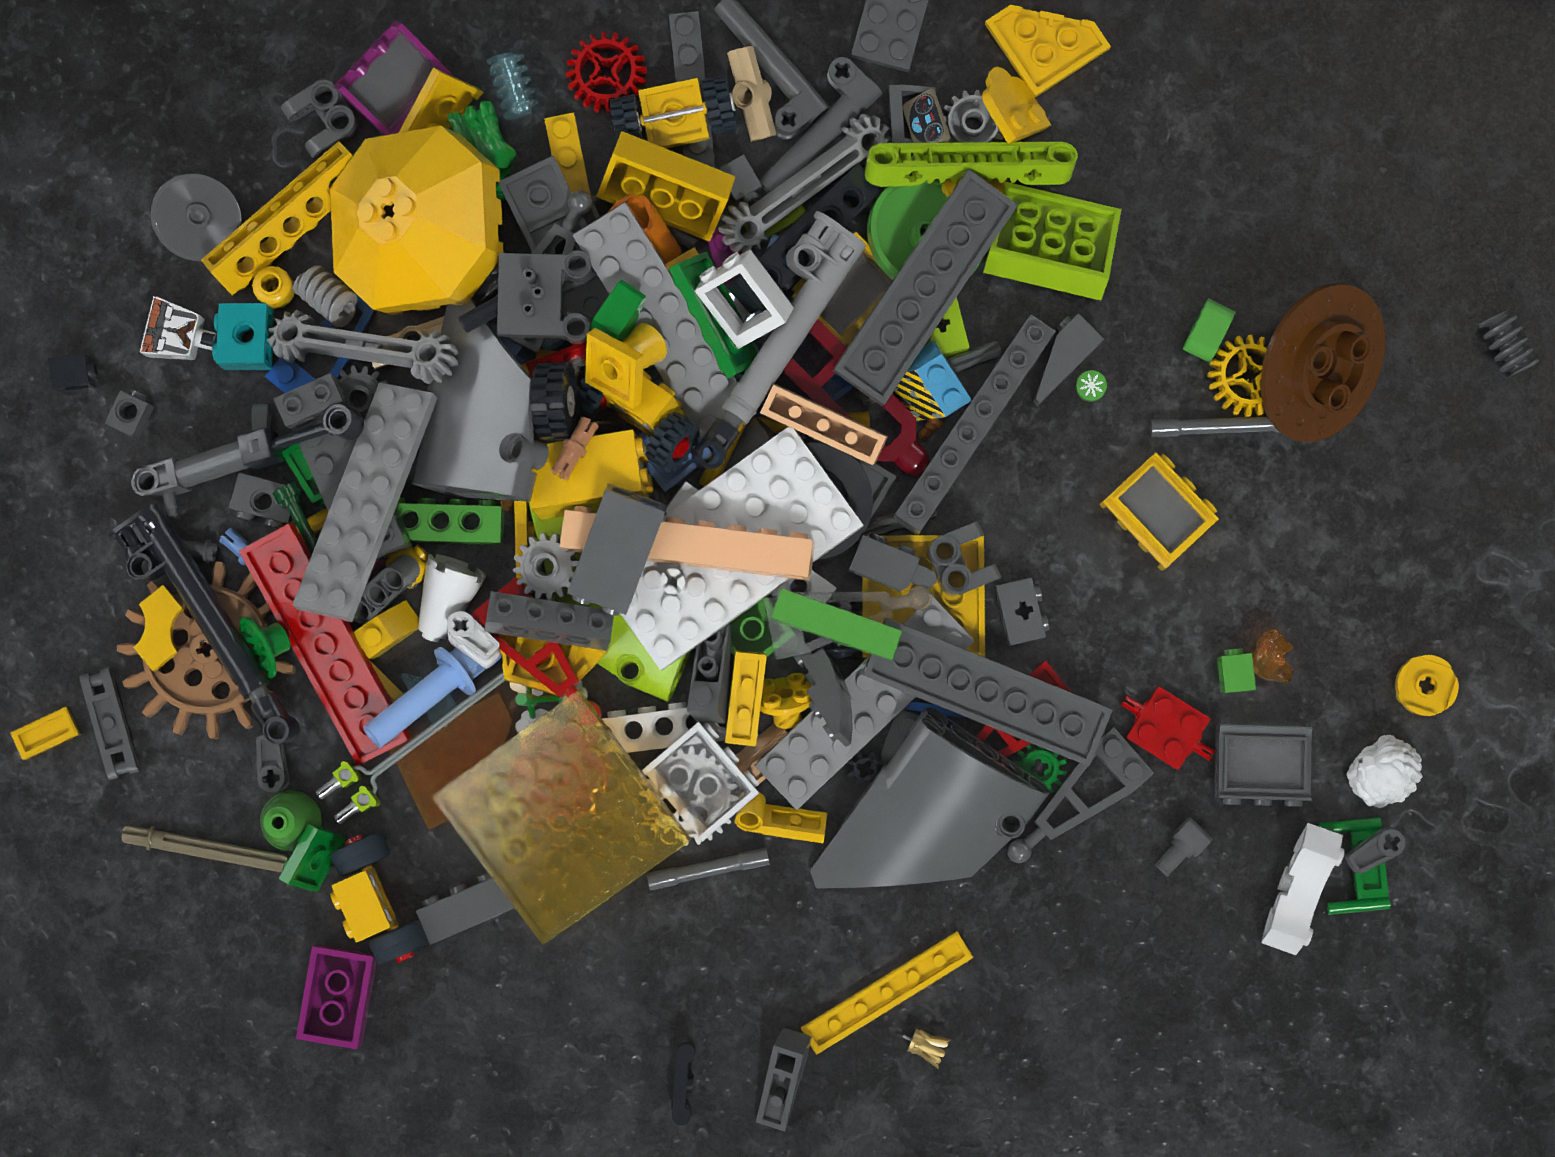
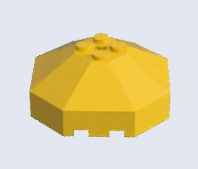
(442, 225)

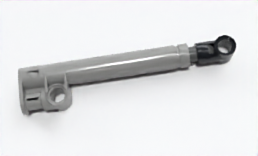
(831, 256)

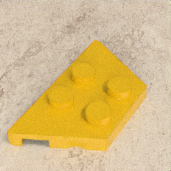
(580, 659)

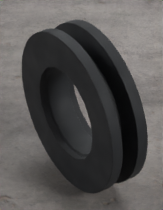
(853, 482)

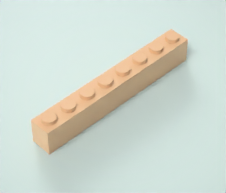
(710, 546)

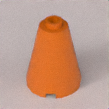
(653, 226)

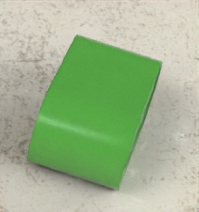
(1209, 330)

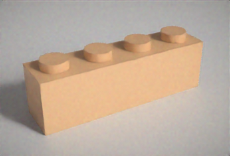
(824, 424)

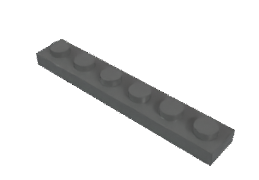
(690, 65)

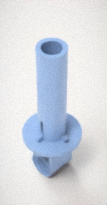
(453, 671)

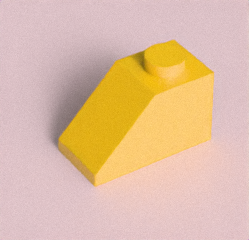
(387, 629)

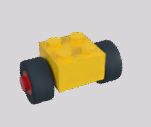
(366, 903)

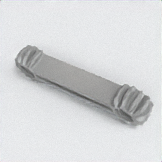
(802, 185)
(363, 346)

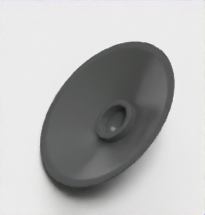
(194, 215)

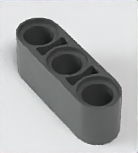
(386, 587)

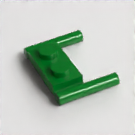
(1369, 886)

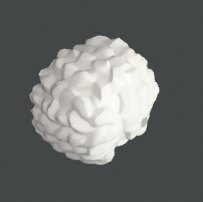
(1385, 772)

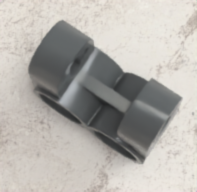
(307, 101)
(956, 562)

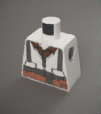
(174, 332)

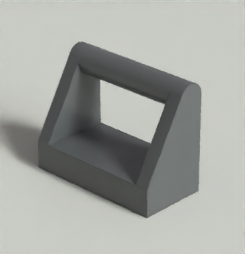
(895, 95)

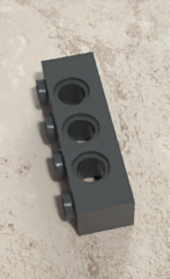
(549, 621)

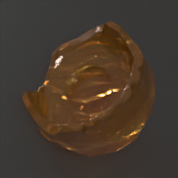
(1269, 657)

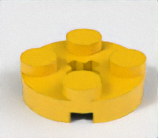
(1410, 693)

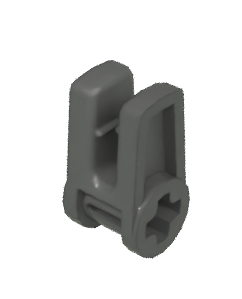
(271, 758)
(1371, 850)

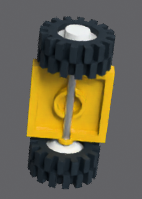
(676, 112)

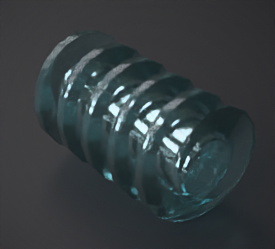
(511, 85)

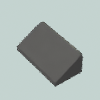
(753, 436)

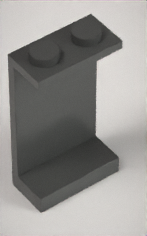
(616, 550)

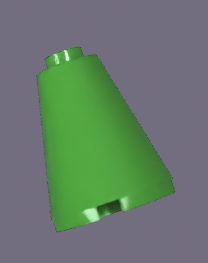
(297, 812)

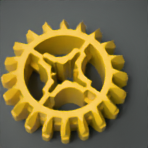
(1245, 362)

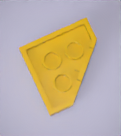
(1045, 44)

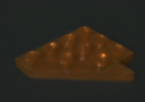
(453, 752)

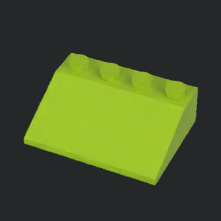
(1055, 242)

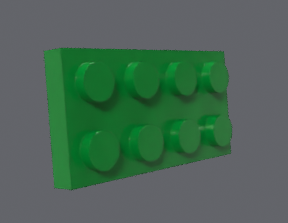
(729, 357)

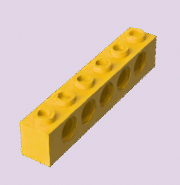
(269, 223)

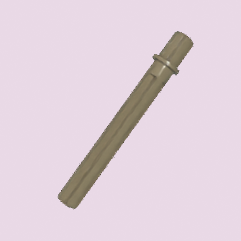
(203, 848)

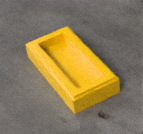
(45, 733)

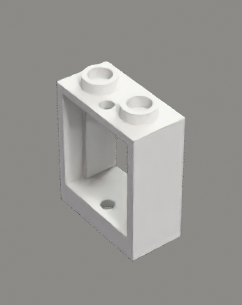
(761, 283)

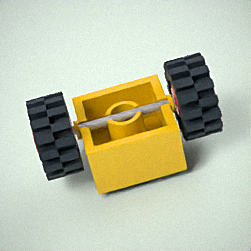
(657, 416)

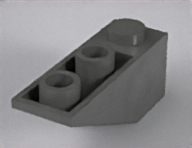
(711, 678)

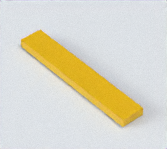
(887, 992)

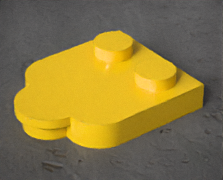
(1013, 106)

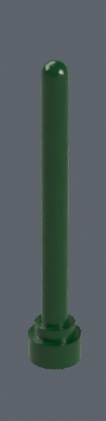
(289, 499)

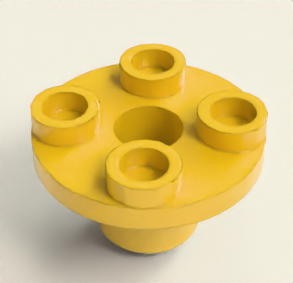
(786, 699)

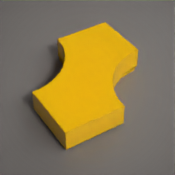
(157, 642)

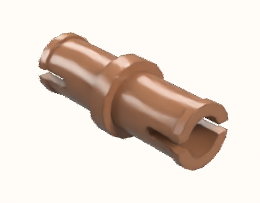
(574, 448)

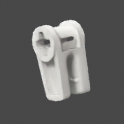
(474, 641)

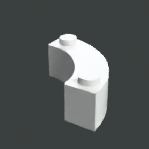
(1302, 885)

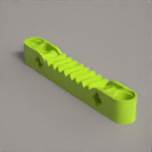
(892, 162)

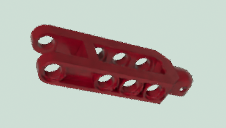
(904, 449)

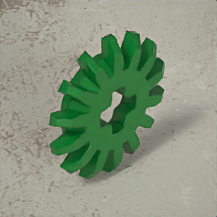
(1045, 756)

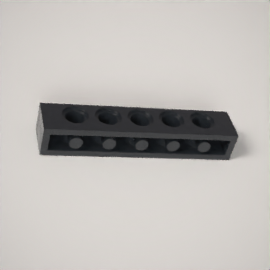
(852, 185)

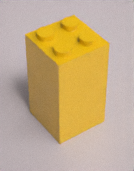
(609, 459)

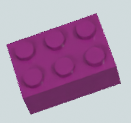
(336, 996)

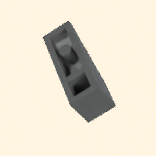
(1069, 349)
(783, 1078)

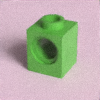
(1236, 671)

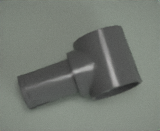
(1188, 841)

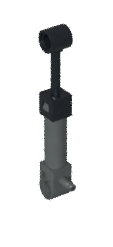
(252, 450)

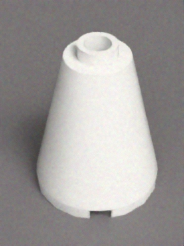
(446, 590)

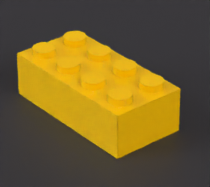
(681, 189)

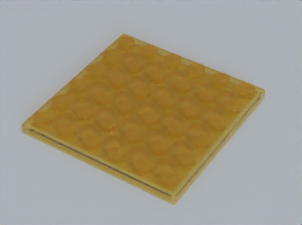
(561, 817)

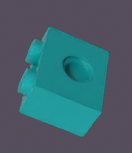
(232, 324)

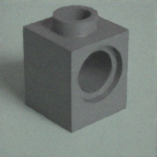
(746, 184)
(135, 426)

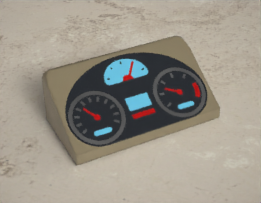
(926, 119)

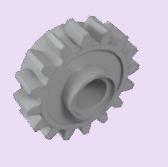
(970, 107)
(532, 571)

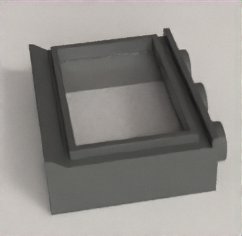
(1263, 764)

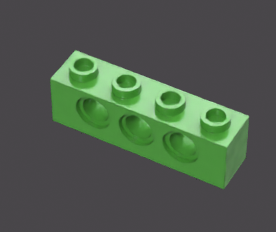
(487, 533)

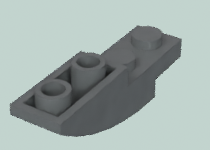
(828, 694)

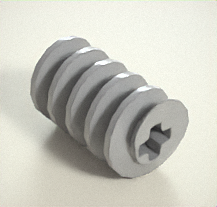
(326, 295)

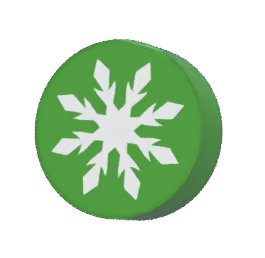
(1091, 386)

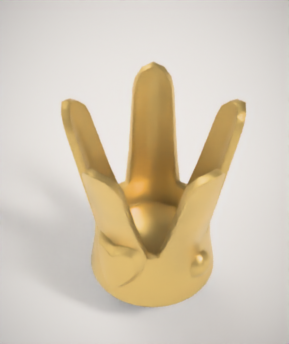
(926, 1046)

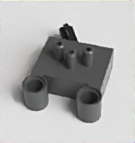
(531, 298)

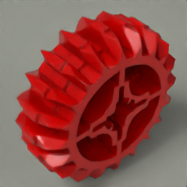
(616, 63)

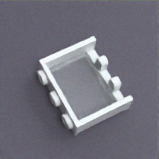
(702, 780)

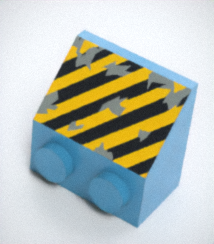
(931, 386)

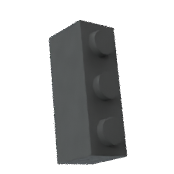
(462, 909)

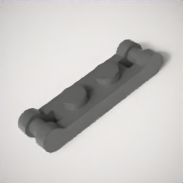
(109, 723)

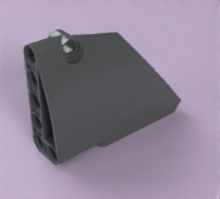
(930, 812)

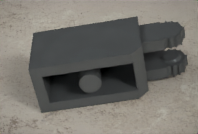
(890, 565)

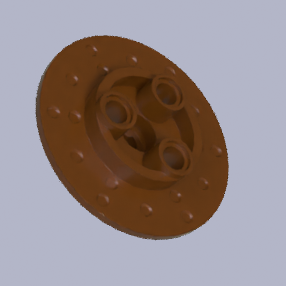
(1323, 362)

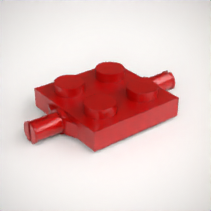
(1168, 727)

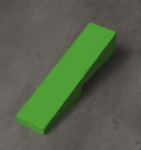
(836, 624)

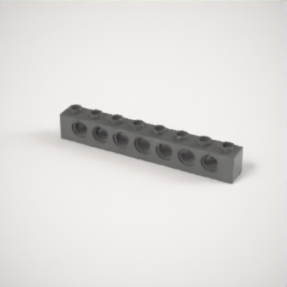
(973, 425)

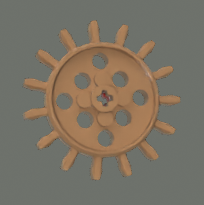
(174, 685)

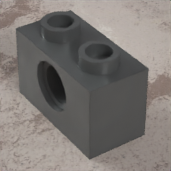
(246, 497)

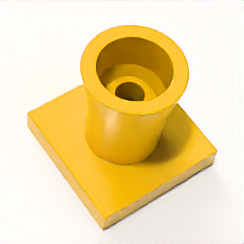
(619, 366)

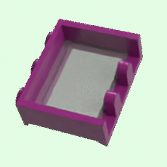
(389, 78)

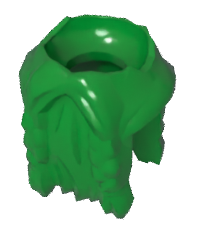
(483, 132)

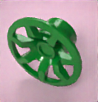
(267, 643)

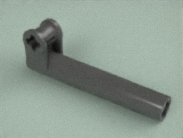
(857, 95)
(805, 102)

